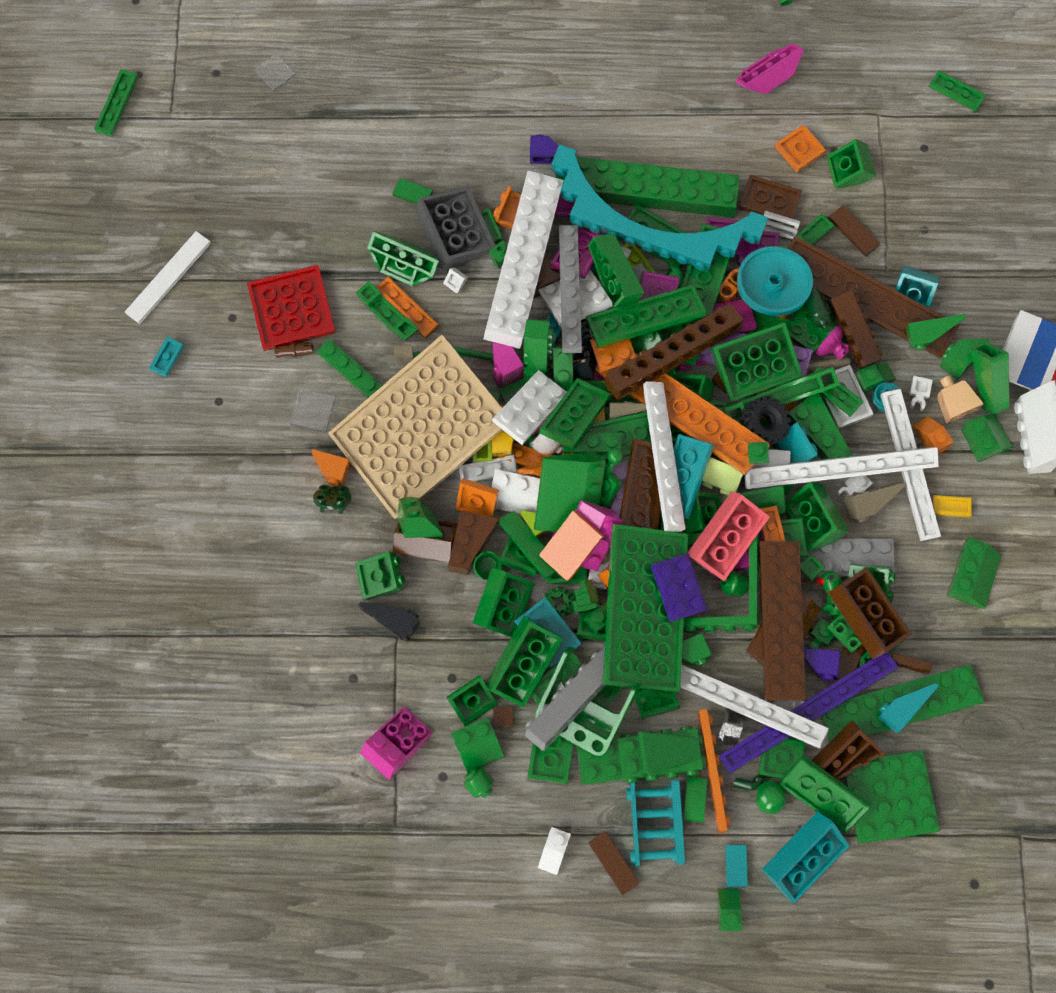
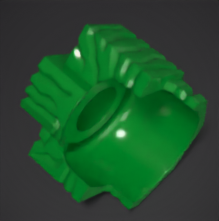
(585, 597)

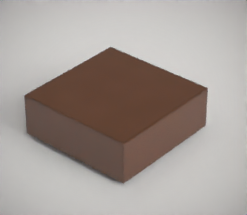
(502, 717)

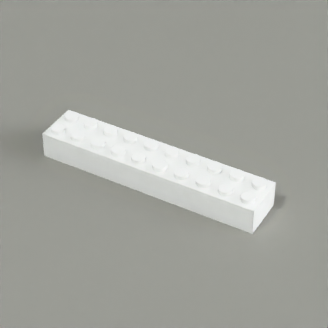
(523, 260)

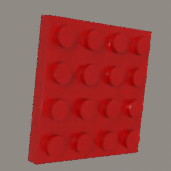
(291, 307)

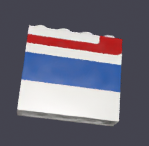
(1031, 351)

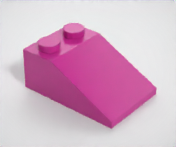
(506, 365)

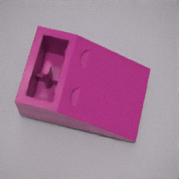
(395, 742)

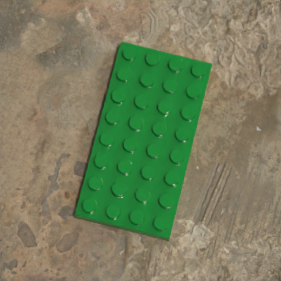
(638, 635)

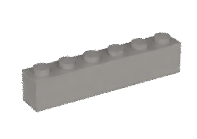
(567, 703)

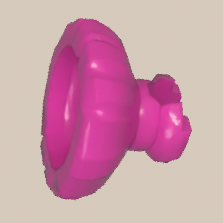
(834, 344)

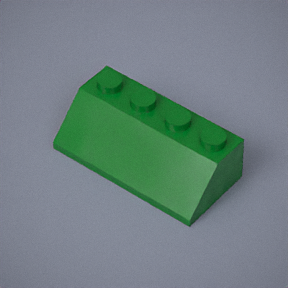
(523, 661)

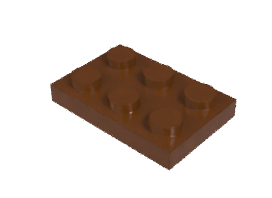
(769, 196)

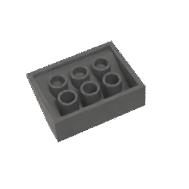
(454, 227)

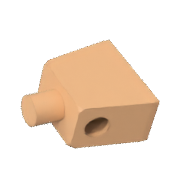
(957, 400)

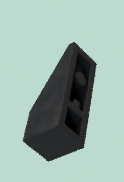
(397, 620)

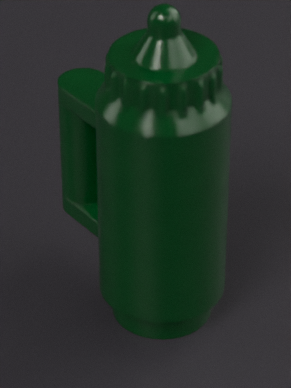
(819, 309)

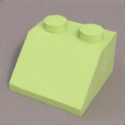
(721, 476)

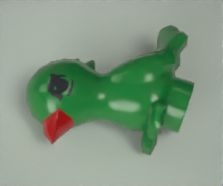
(829, 581)

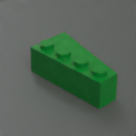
(614, 270)
(537, 348)
(820, 428)

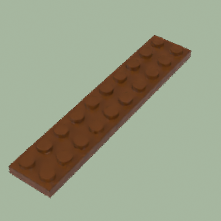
(880, 303)

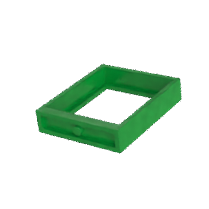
(729, 624)

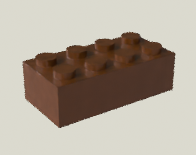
(869, 613)

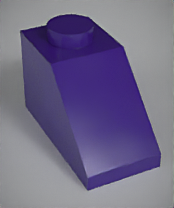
(542, 149)
(823, 663)

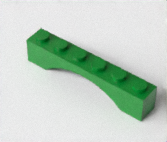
(790, 391)

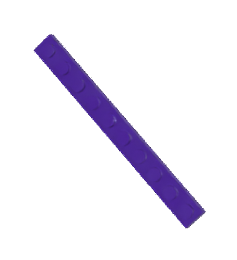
(811, 710)

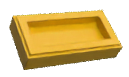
(952, 506)

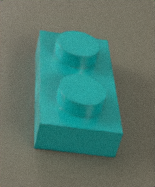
(166, 357)

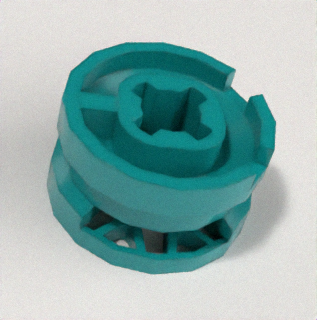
(881, 388)

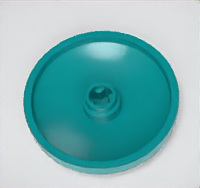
(774, 281)

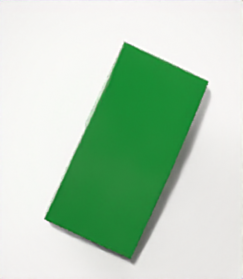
(695, 799)

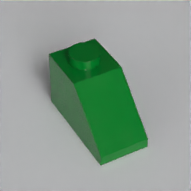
(874, 375)
(695, 651)
(729, 910)

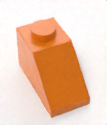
(932, 434)
(334, 468)

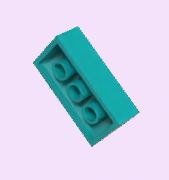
(805, 857)

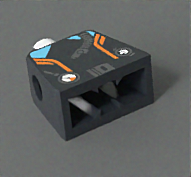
(583, 363)

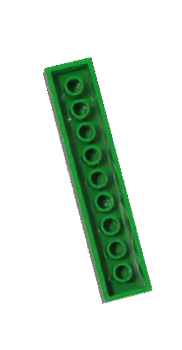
(661, 186)

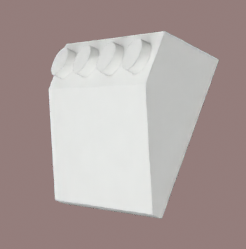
(1038, 428)

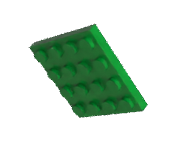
(897, 796)

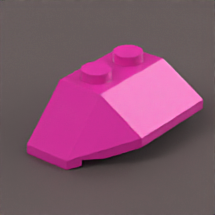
(771, 69)

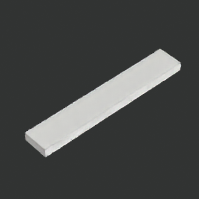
(167, 277)

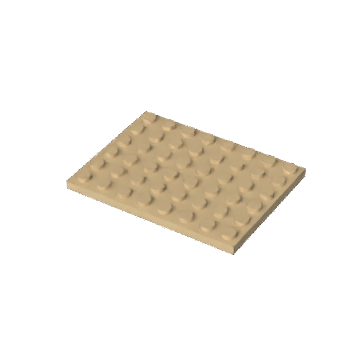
(419, 426)

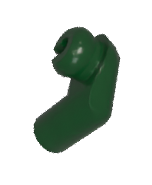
(748, 785)

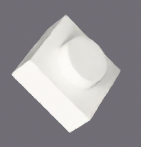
(455, 280)

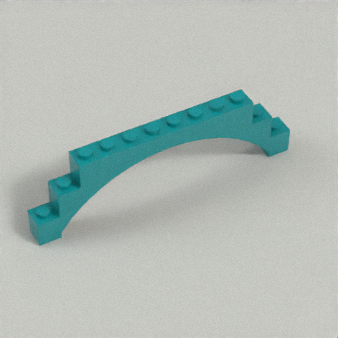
(687, 248)

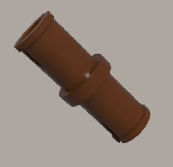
(294, 349)

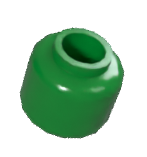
(735, 584)
(478, 782)

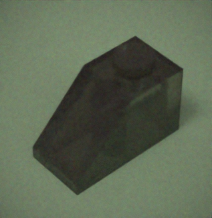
(731, 727)

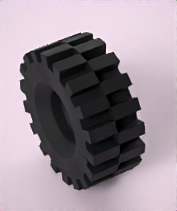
(774, 414)

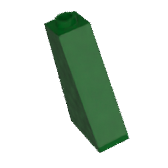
(992, 376)

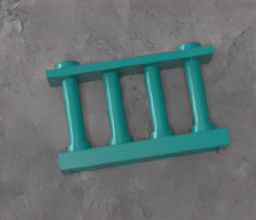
(673, 812)

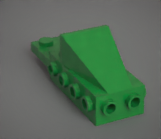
(645, 757)

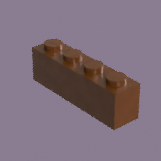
(855, 329)

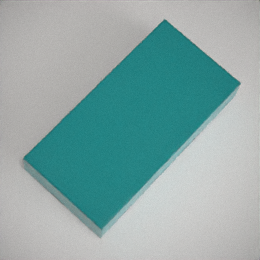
(736, 866)

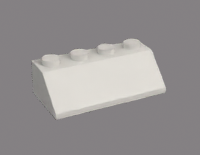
(516, 491)

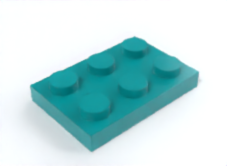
(548, 617)

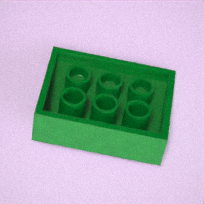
(756, 361)
(564, 484)

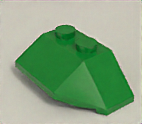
(402, 259)

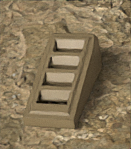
(625, 409)

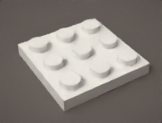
(592, 297)

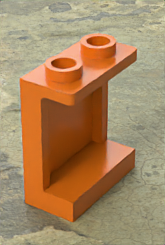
(507, 210)

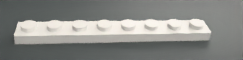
(664, 456)
(913, 479)
(753, 707)

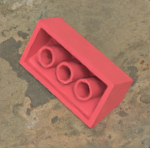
(728, 535)

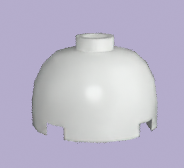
(545, 445)

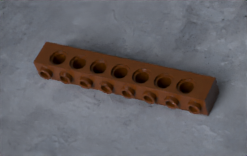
(730, 323)

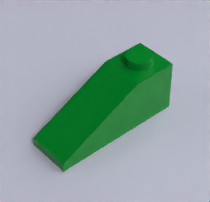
(925, 332)

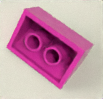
(602, 520)

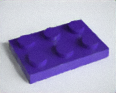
(679, 587)

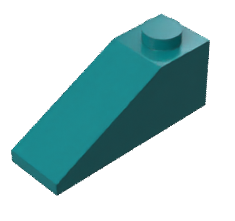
(902, 709)

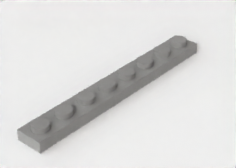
(570, 289)

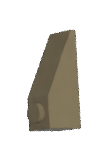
(871, 501)

